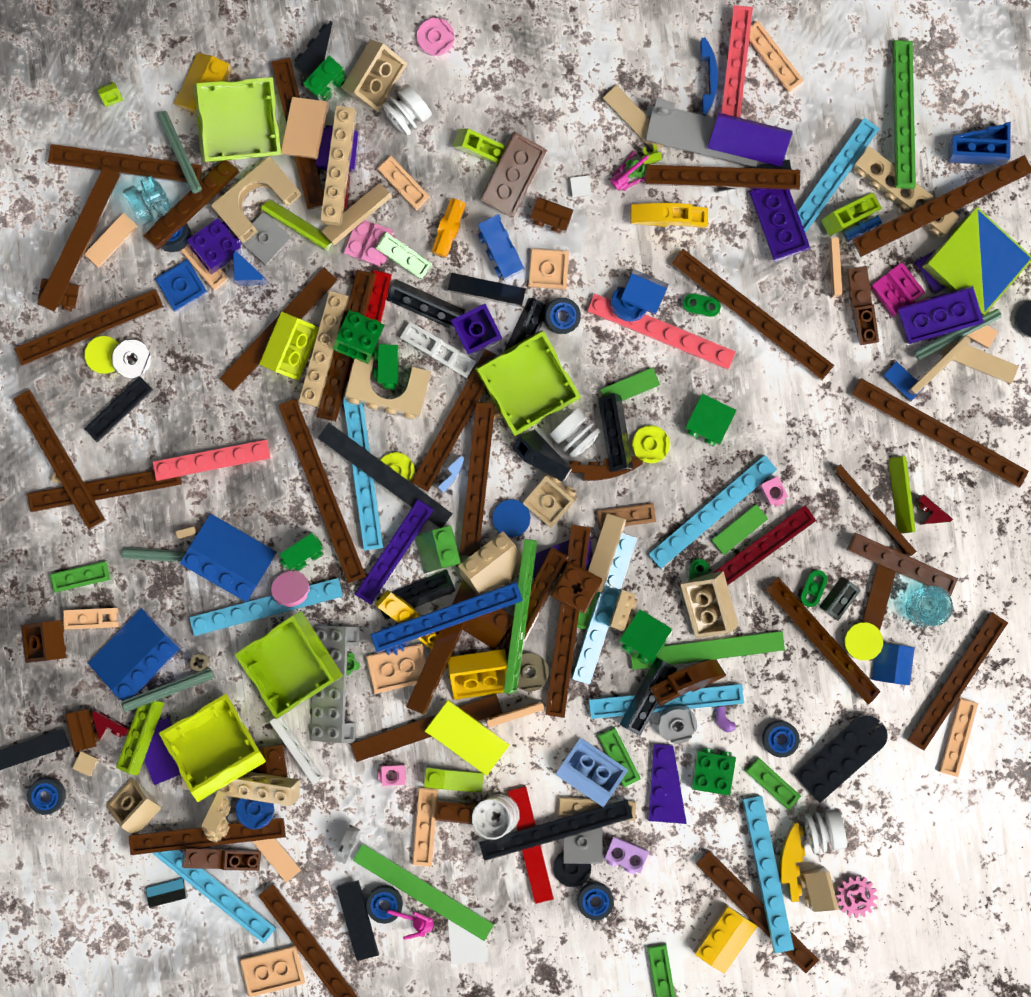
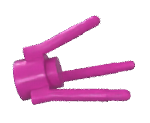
(620, 180)
(421, 923)

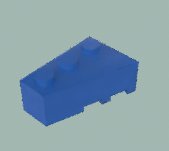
(982, 147)
(500, 248)

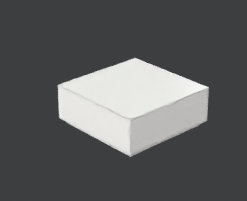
(580, 186)

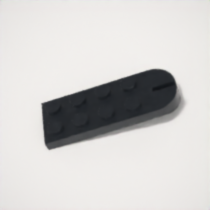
(842, 756)

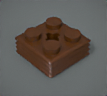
(581, 599)

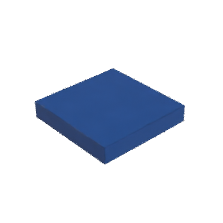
(181, 285)

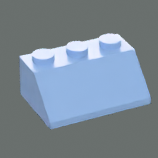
(591, 772)

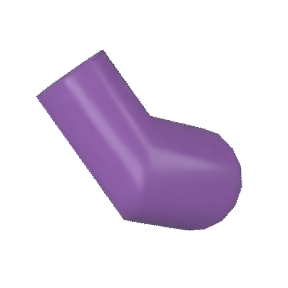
(721, 720)

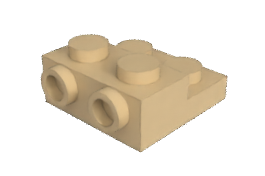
(550, 500)
(620, 617)
(215, 824)

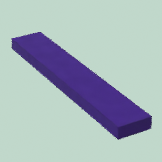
(394, 551)

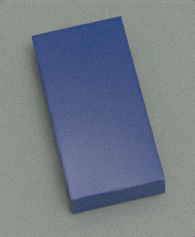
(901, 380)

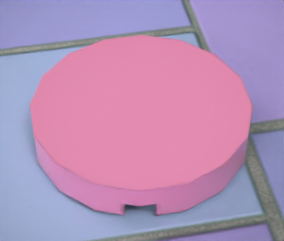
(435, 36)
(290, 588)

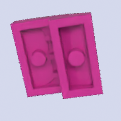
(897, 289)

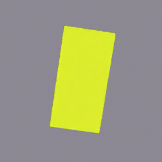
(467, 737)

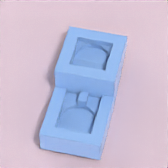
(454, 469)

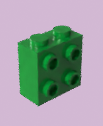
(325, 79)
(358, 336)
(388, 366)
(710, 420)
(301, 552)
(645, 637)
(713, 771)

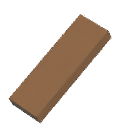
(633, 514)

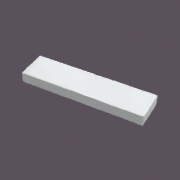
(296, 750)

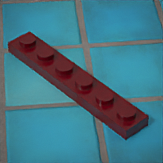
(767, 544)

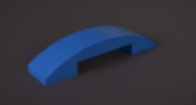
(707, 54)

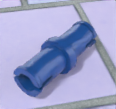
(862, 228)

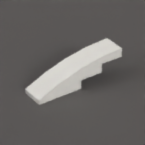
(438, 350)

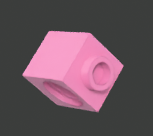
(765, 488)
(401, 774)

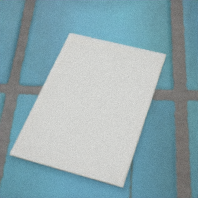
(466, 946)

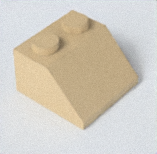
(133, 807)
(819, 890)

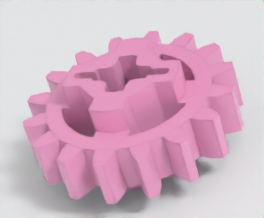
(854, 903)

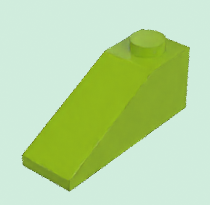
(478, 145)
(851, 214)
(453, 779)

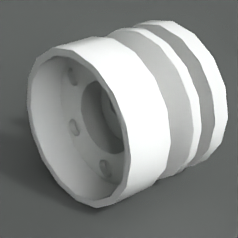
(406, 110)
(575, 433)
(485, 818)
(827, 830)

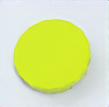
(99, 354)
(650, 444)
(401, 464)
(863, 641)

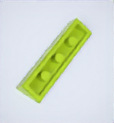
(296, 224)
(902, 494)
(139, 737)

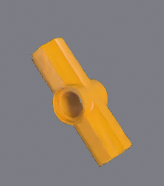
(448, 227)

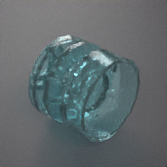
(147, 200)
(939, 602)

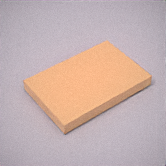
(304, 128)
(397, 670)
(515, 713)
(272, 971)

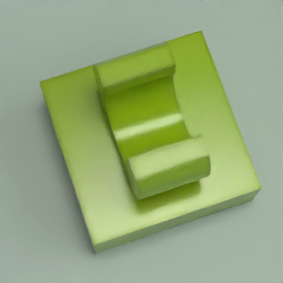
(110, 94)
(654, 157)

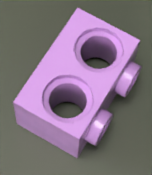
(628, 850)

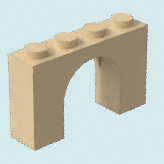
(265, 175)
(408, 404)

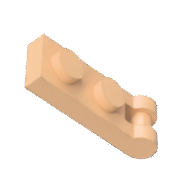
(90, 618)

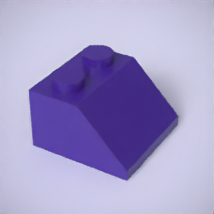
(477, 329)

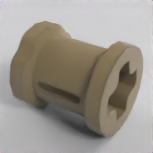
(205, 664)

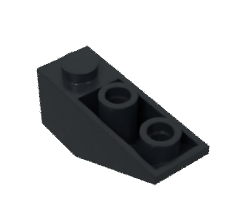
(316, 51)
(539, 454)

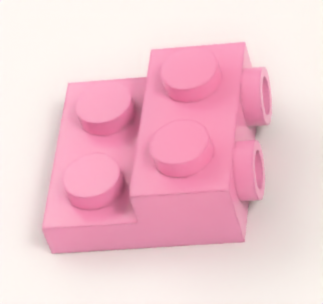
(364, 240)

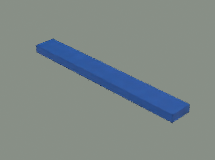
(446, 617)

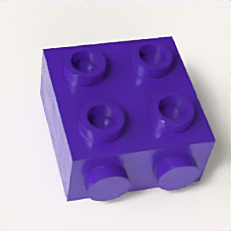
(324, 151)
(214, 245)

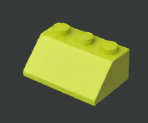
(289, 346)

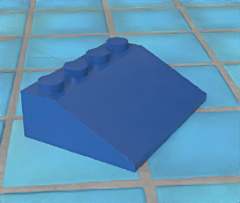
(228, 557)
(134, 655)

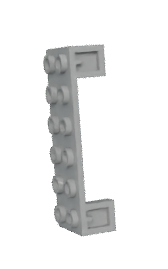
(686, 132)
(329, 704)

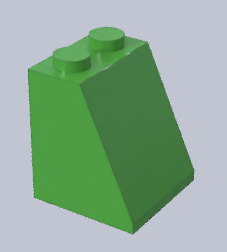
(438, 549)

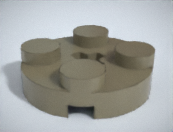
(539, 678)

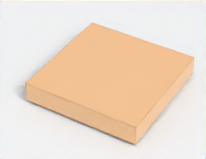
(548, 269)

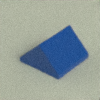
(245, 273)
(644, 292)
(893, 664)

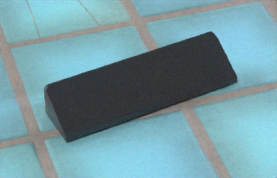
(486, 289)
(424, 304)
(528, 323)
(615, 433)
(425, 590)
(644, 702)
(357, 920)

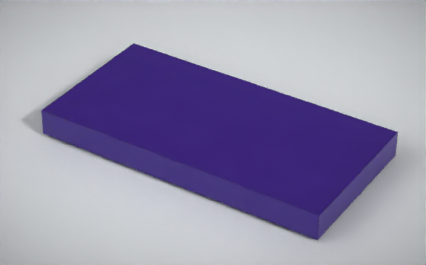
(749, 139)
(780, 222)
(941, 314)

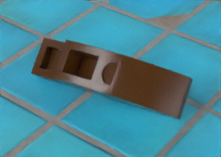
(862, 305)
(595, 472)
(687, 680)
(221, 859)

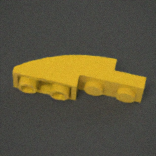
(668, 214)
(402, 612)
(791, 853)

